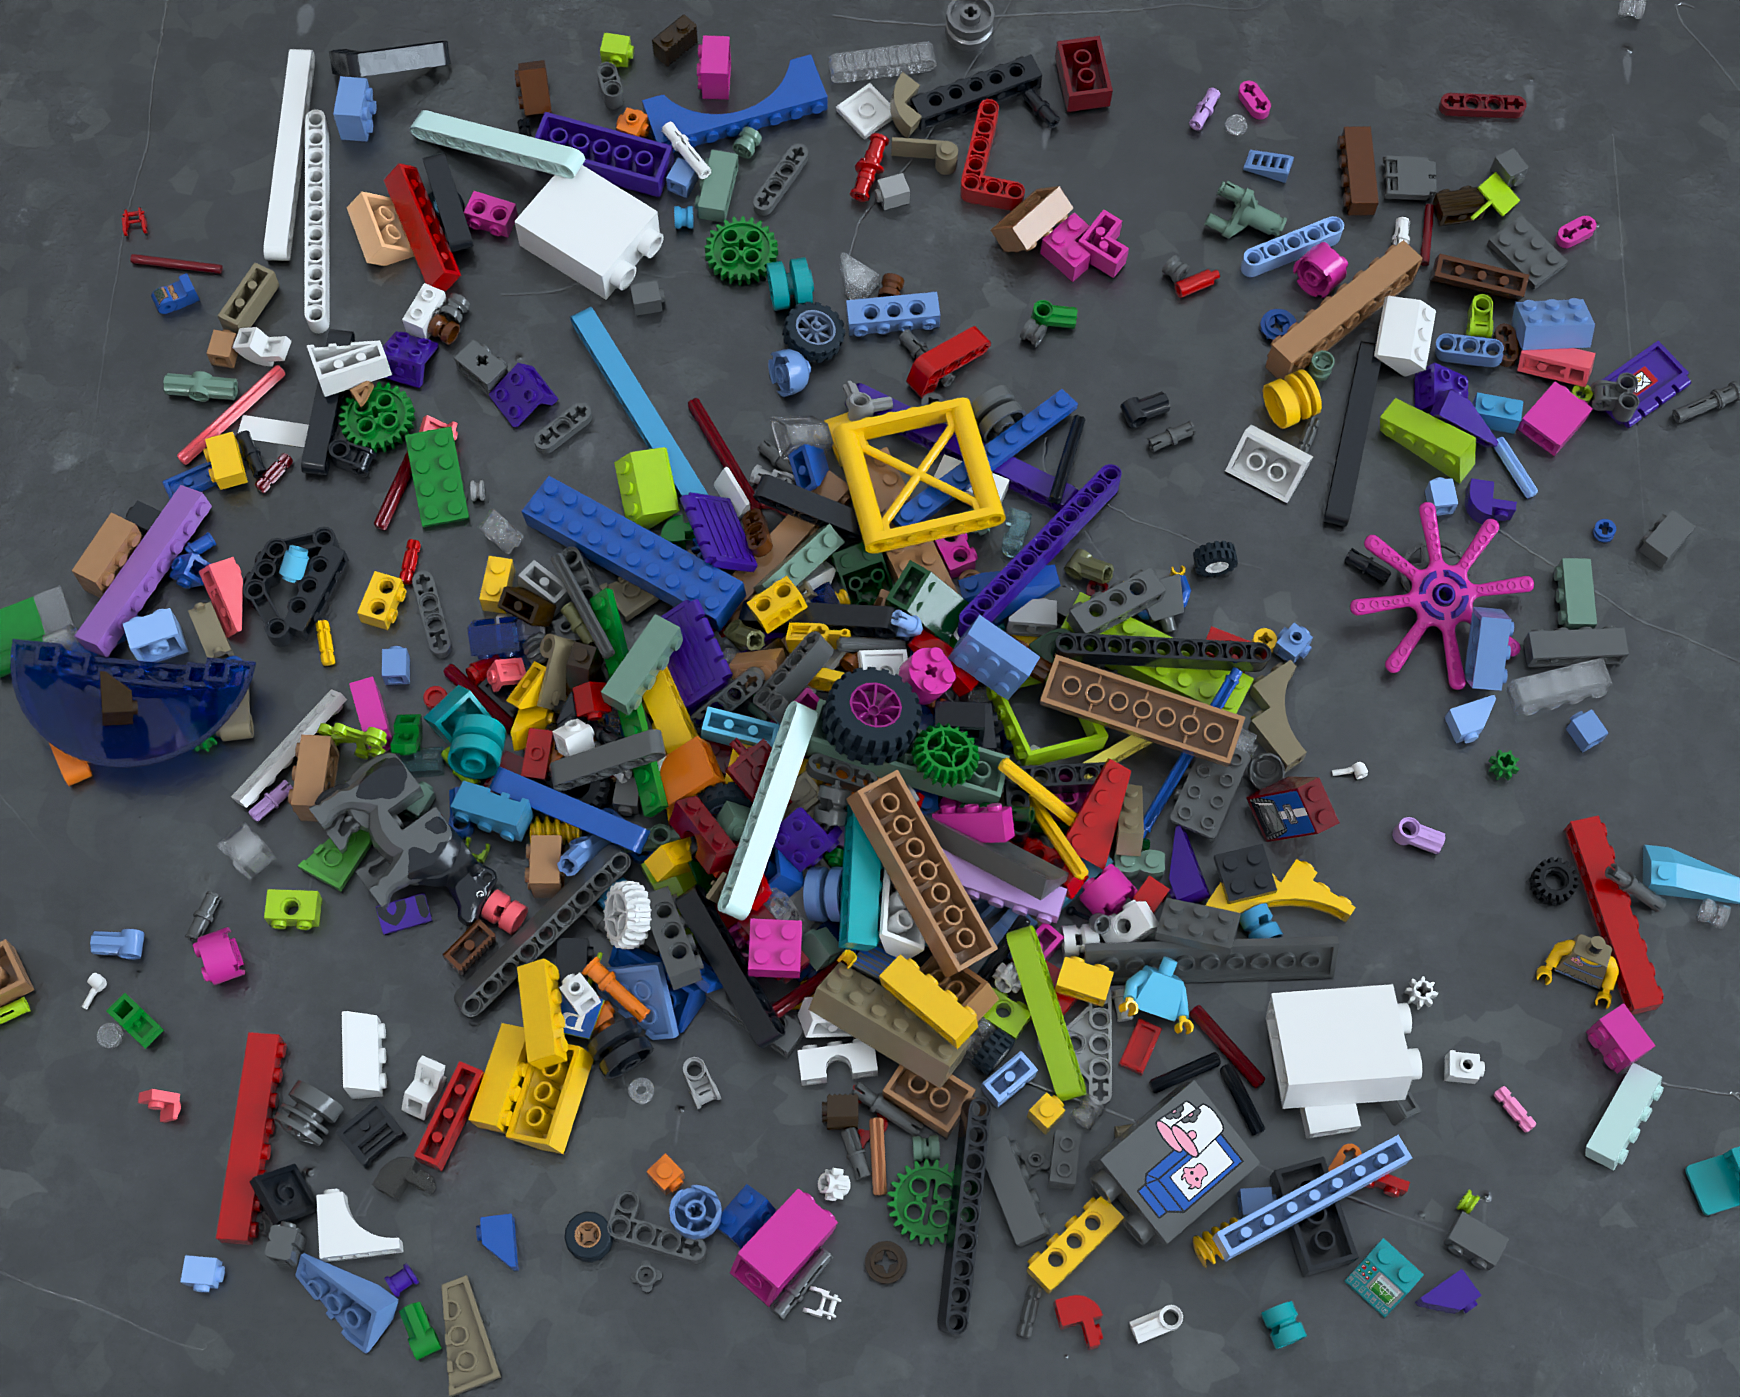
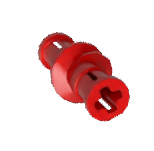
(868, 167)

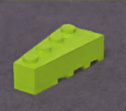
(1430, 439)

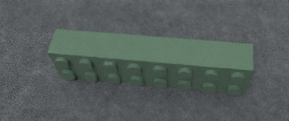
(983, 786)

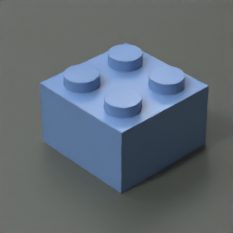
(354, 109)

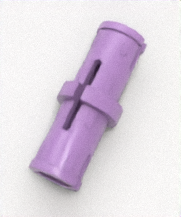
(1204, 109)

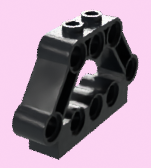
(301, 623)

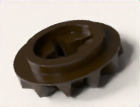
(875, 1255)

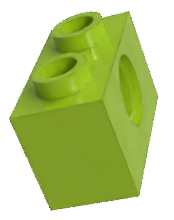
(280, 901)
(1015, 1022)

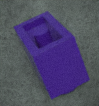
(1451, 1295)

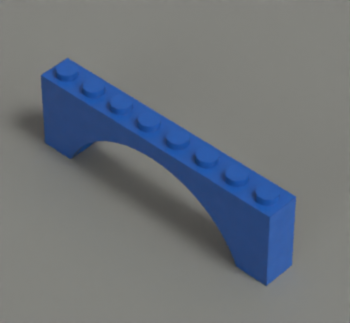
(795, 97)

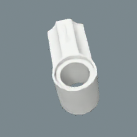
(1154, 1324)

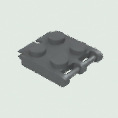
(1410, 177)

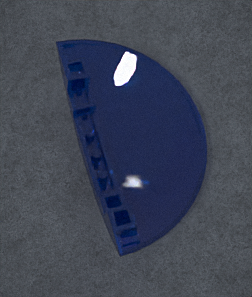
(175, 702)

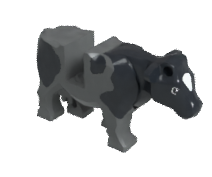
(422, 853)

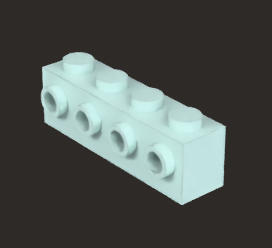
(1624, 1116)

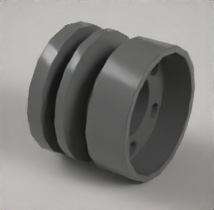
(307, 1114)

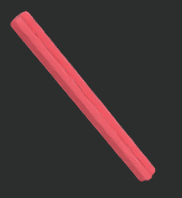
(231, 414)

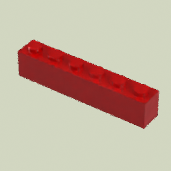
(422, 227)

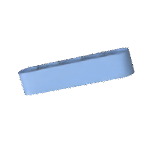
(1281, 246)

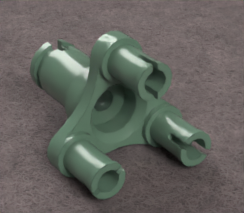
(1245, 213)

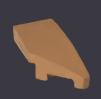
(362, 392)

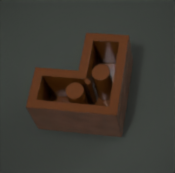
(534, 87)

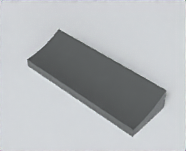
(1001, 860)

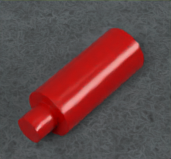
(1196, 282)

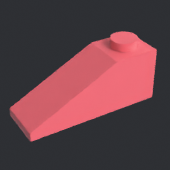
(1563, 365)
(225, 590)

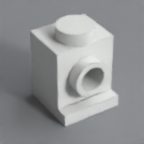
(579, 993)
(1455, 1071)

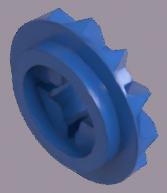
(1281, 317)

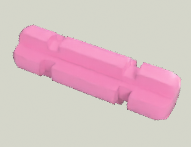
(1515, 1109)

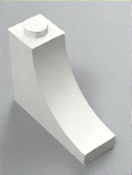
(342, 1237)

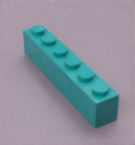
(859, 889)

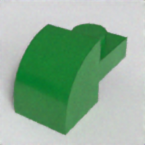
(677, 531)
(407, 734)
(135, 1020)

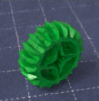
(940, 762)

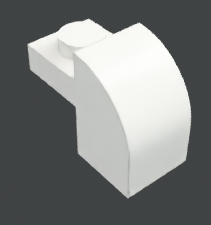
(260, 348)
(425, 1088)

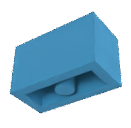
(1499, 412)

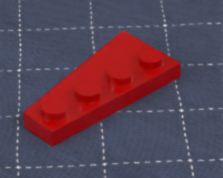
(1098, 816)

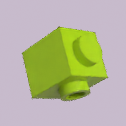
(616, 49)

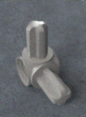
(861, 405)

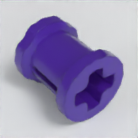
(401, 1280)

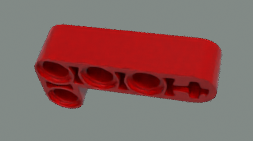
(945, 359)

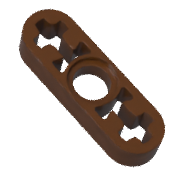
(757, 532)

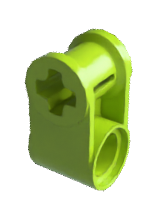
(1480, 321)

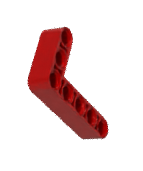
(979, 159)

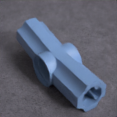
(581, 852)

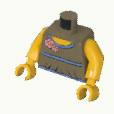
(1585, 961)

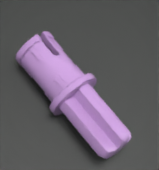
(270, 801)

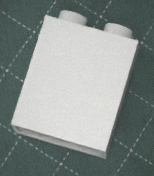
(590, 231)
(1341, 1046)

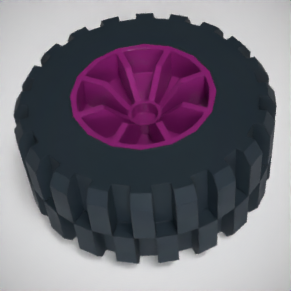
(871, 716)

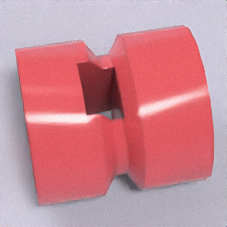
(507, 913)

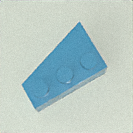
(492, 811)

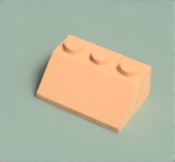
(379, 229)

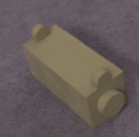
(210, 631)

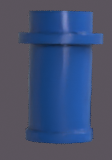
(200, 545)

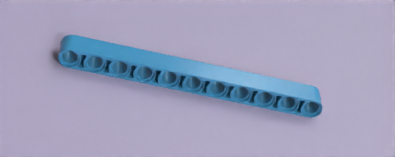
(634, 399)

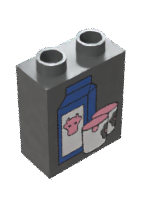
(1172, 1164)

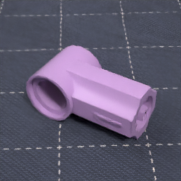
(1420, 837)

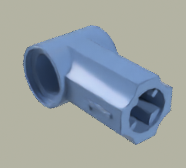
(125, 944)

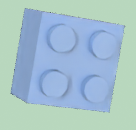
(155, 636)

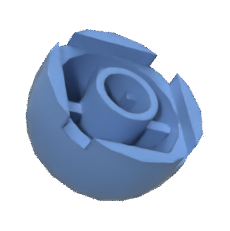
(789, 371)
(695, 1212)

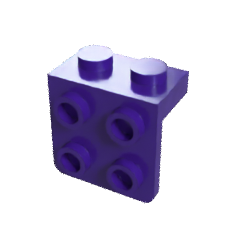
(804, 840)

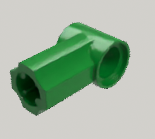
(1055, 315)
(422, 1336)

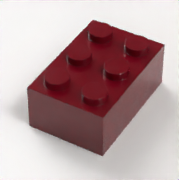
(1083, 73)

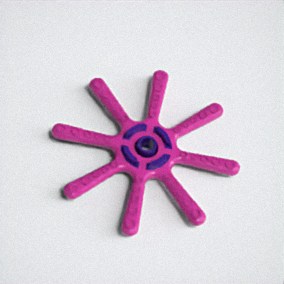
(1425, 593)

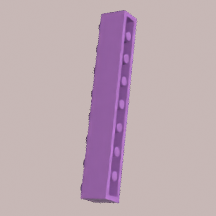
(143, 570)

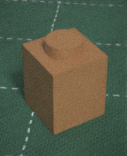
(220, 349)

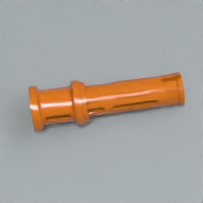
(607, 981)

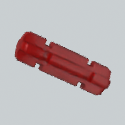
(409, 561)

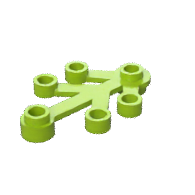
(343, 734)

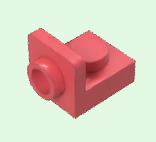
(505, 673)
(162, 1100)

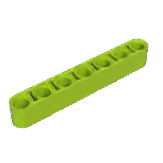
(1046, 1013)

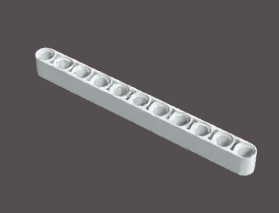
(289, 155)
(320, 228)

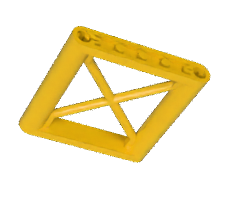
(875, 529)

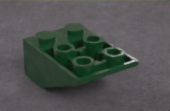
(860, 573)
(929, 598)

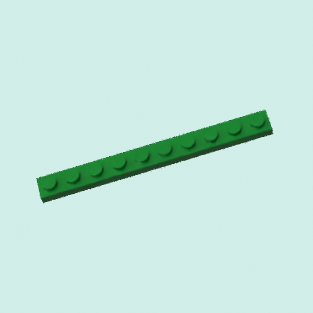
(646, 776)

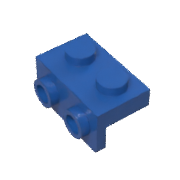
(745, 1216)

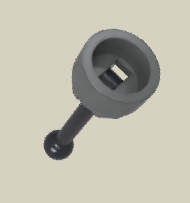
(1096, 920)

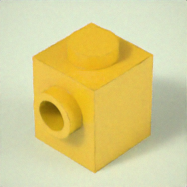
(1046, 1112)

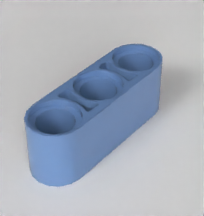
(1478, 357)

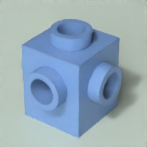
(1293, 643)

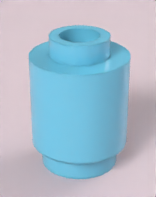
(294, 563)

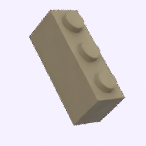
(249, 299)
(1130, 825)

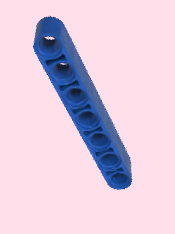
(571, 810)

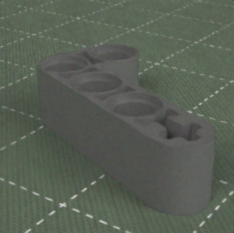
(793, 676)
(659, 1233)

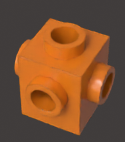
(633, 123)

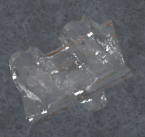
(500, 531)

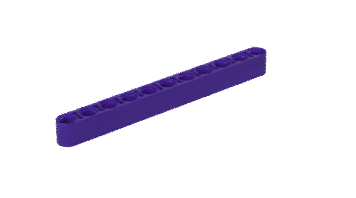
(1022, 476)
(1042, 548)

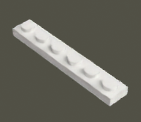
(283, 755)

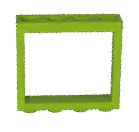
(1094, 741)

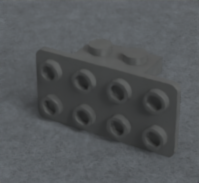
(1207, 794)

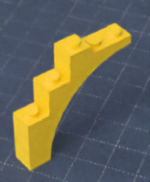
(1294, 890)

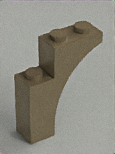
(1271, 722)

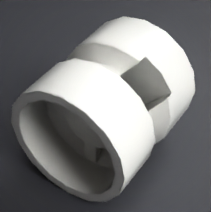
(1069, 945)

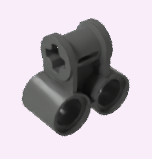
(1616, 396)

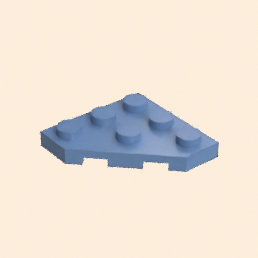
(650, 987)

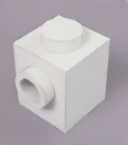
(574, 737)

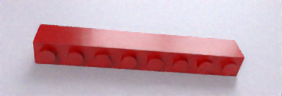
(1614, 915)
(250, 1137)

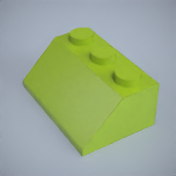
(647, 486)

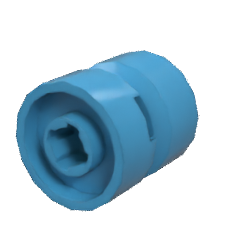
(1259, 923)

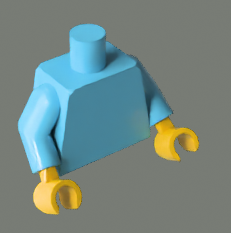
(1159, 994)

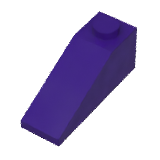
(1461, 413)
(1185, 871)

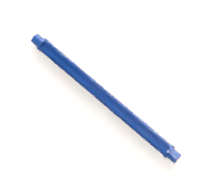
(1185, 759)

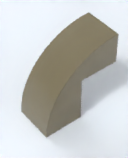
(904, 116)

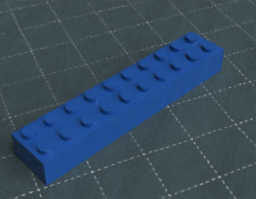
(632, 551)

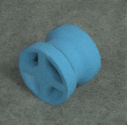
(683, 217)

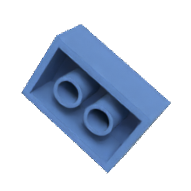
(1553, 324)
(1488, 648)
(993, 657)

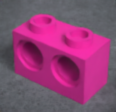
(492, 210)
(959, 548)

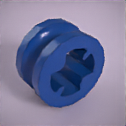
(1611, 530)

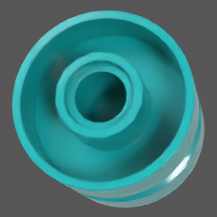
(796, 283)
(477, 746)

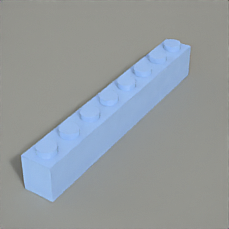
(1311, 1198)

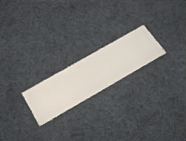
(274, 430)

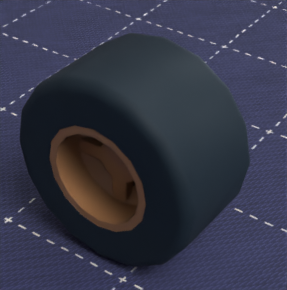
(584, 1228)

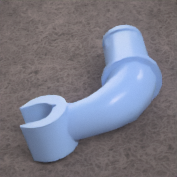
(908, 625)

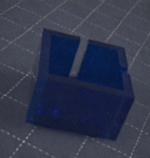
(492, 638)

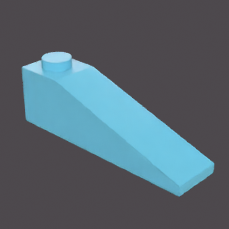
(1683, 876)

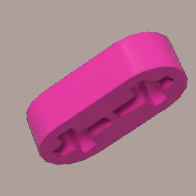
(1251, 101)
(1577, 235)

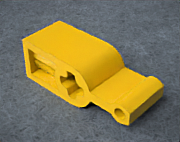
(797, 632)

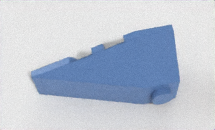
(355, 1303)

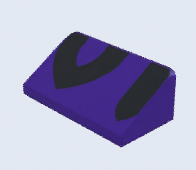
(404, 914)

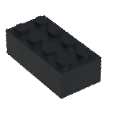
(1324, 1237)

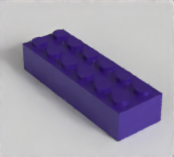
(612, 154)

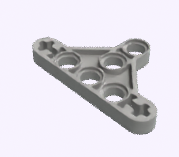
(1086, 1031)

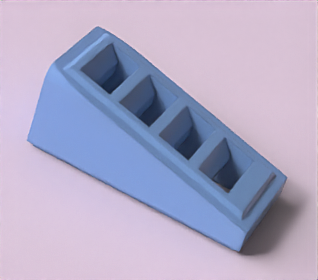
(1270, 158)

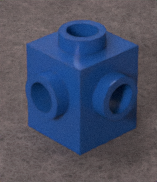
(186, 570)

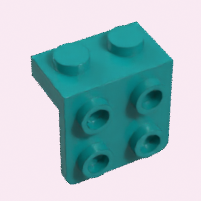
(1716, 1182)

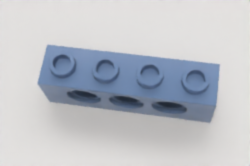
(900, 305)

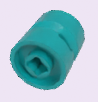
(1283, 1324)

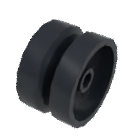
(620, 1048)

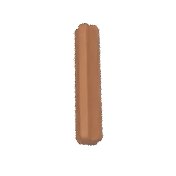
(878, 1156)

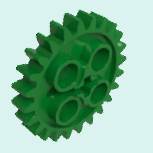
(742, 233)
(378, 417)
(905, 1197)

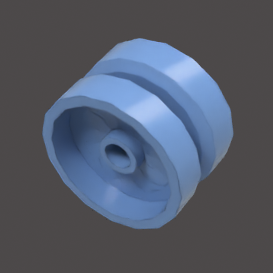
(823, 894)

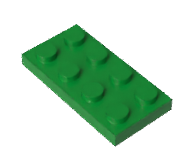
(437, 477)

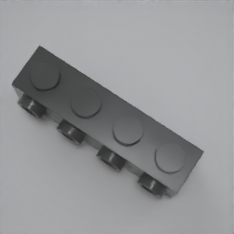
(1572, 647)
(1014, 1192)

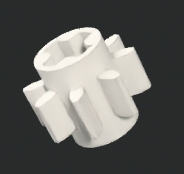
(1007, 978)
(1426, 989)
(834, 1184)

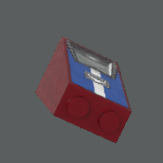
(1292, 808)

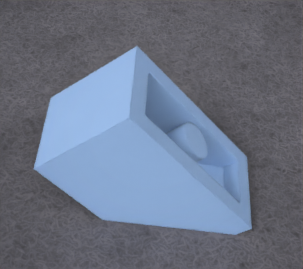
(1469, 719)

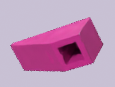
(984, 824)

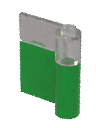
(36, 619)

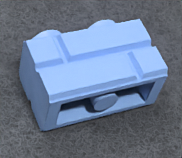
(1009, 1079)

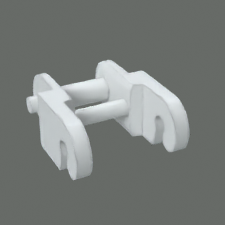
(825, 1295)

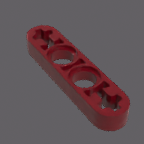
(1482, 102)

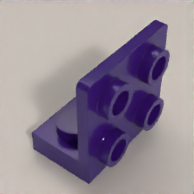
(408, 357)
(1433, 381)
(521, 393)

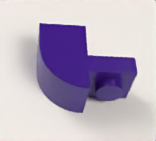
(1481, 504)

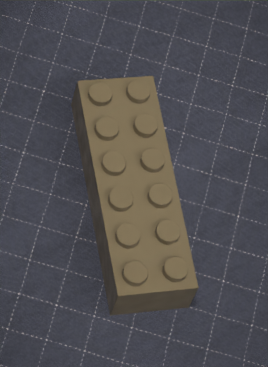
(885, 1024)

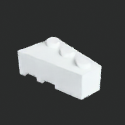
(348, 366)

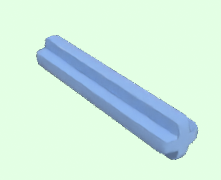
(1515, 468)

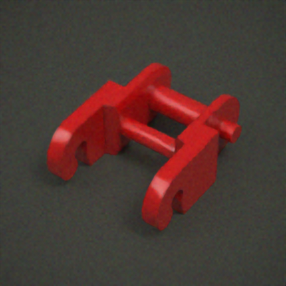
(126, 222)

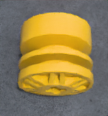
(1292, 399)

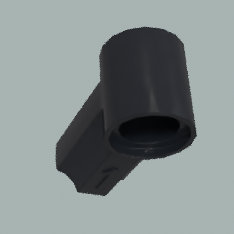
(1138, 410)

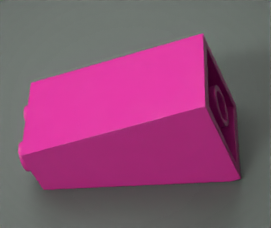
(783, 1246)

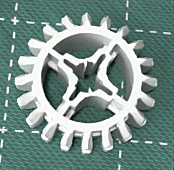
(627, 915)

